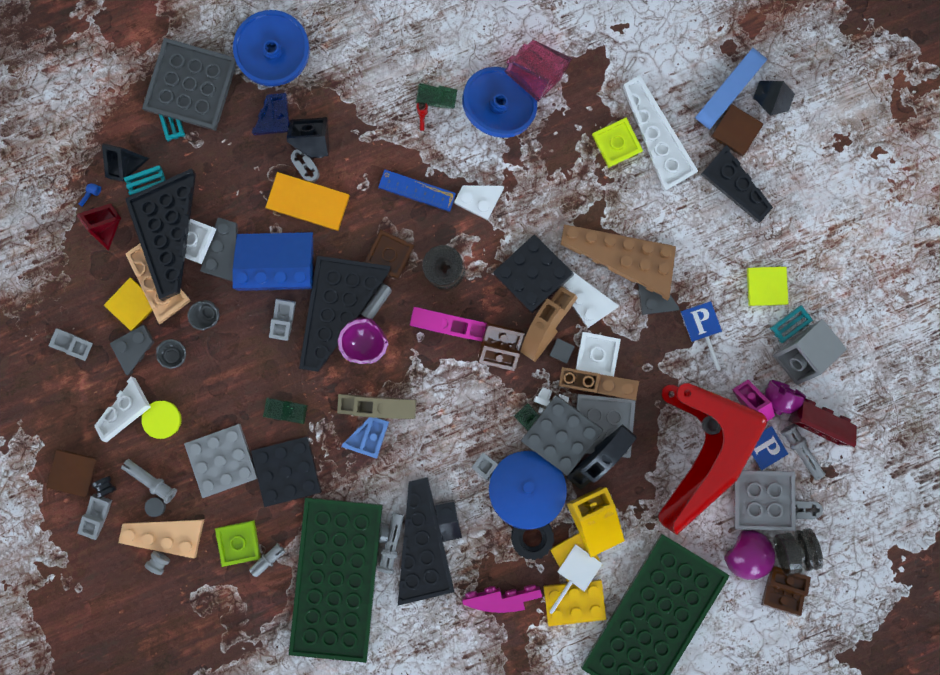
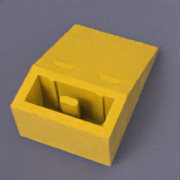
(596, 520)

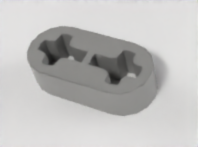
(301, 168)
(803, 514)

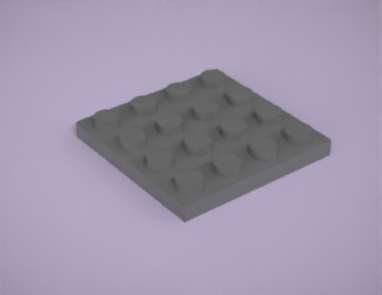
(189, 84)

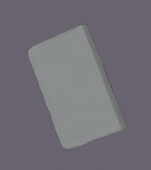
(376, 301)

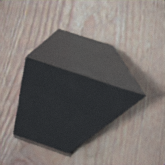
(774, 96)
(120, 162)

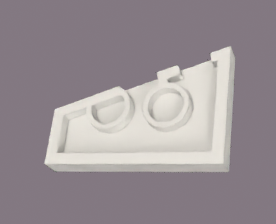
(127, 408)

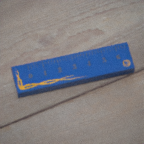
(417, 190)

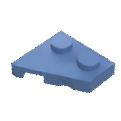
(368, 437)

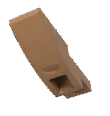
(546, 320)
(599, 383)

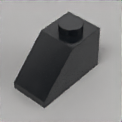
(448, 520)

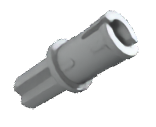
(267, 560)

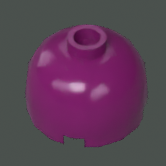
(784, 398)

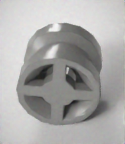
(157, 563)

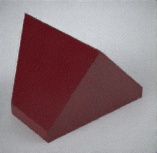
(101, 223)

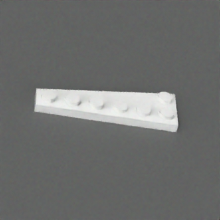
(662, 143)

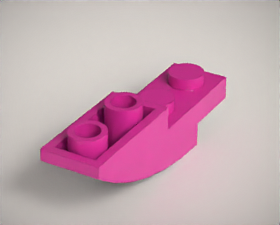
(447, 324)
(493, 601)

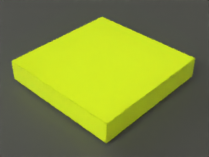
(617, 142)
(767, 286)

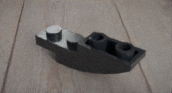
(603, 458)

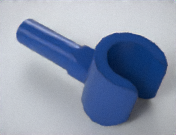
(90, 189)

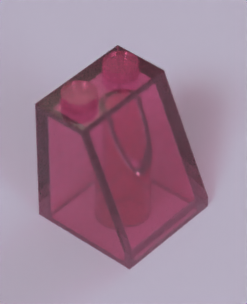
(537, 68)

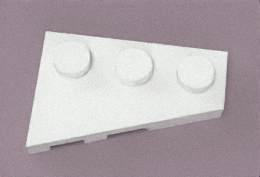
(591, 303)

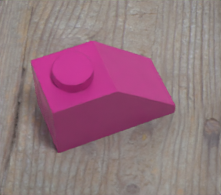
(751, 397)

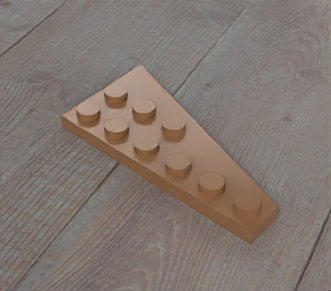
(629, 257)

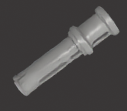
(798, 443)
(156, 486)
(389, 554)

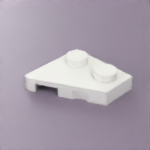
(479, 199)

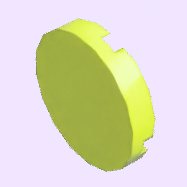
(161, 420)

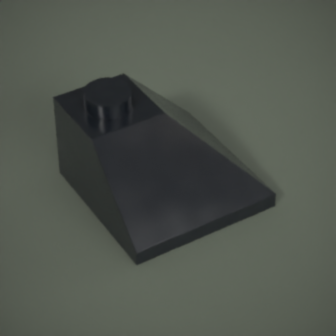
(309, 136)

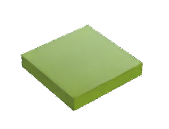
(238, 543)

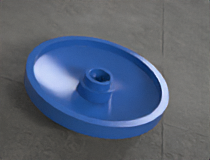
(271, 48)
(497, 103)
(527, 490)

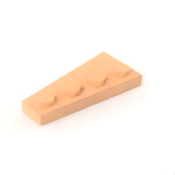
(161, 309)
(170, 537)

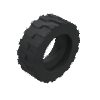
(533, 552)

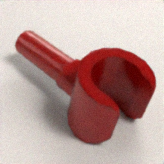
(422, 113)

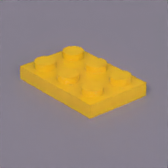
(576, 604)

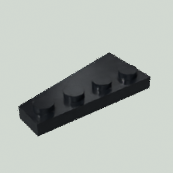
(733, 182)

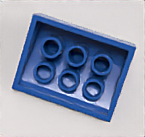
(273, 261)

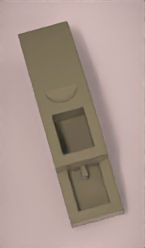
(376, 406)

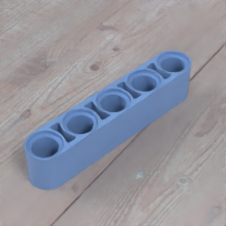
(731, 88)

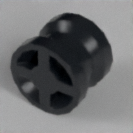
(103, 487)

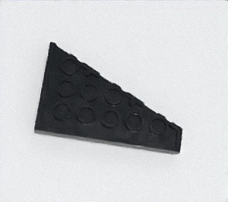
(162, 225)
(337, 296)

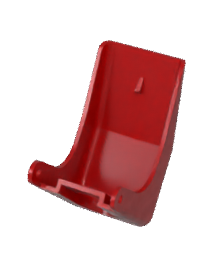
(720, 457)

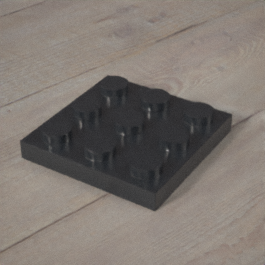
(533, 273)
(286, 471)

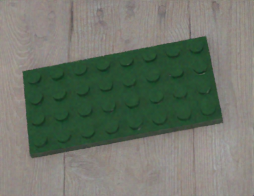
(335, 580)
(657, 613)

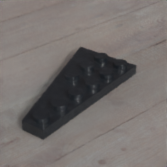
(424, 558)

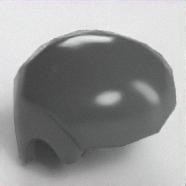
(203, 315)
(170, 353)

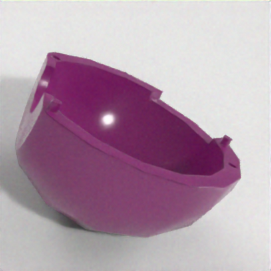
(362, 341)
(751, 556)

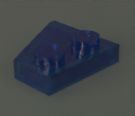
(273, 116)

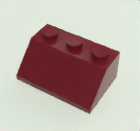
(825, 424)

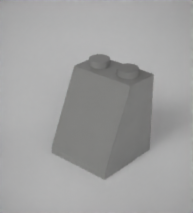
(810, 352)

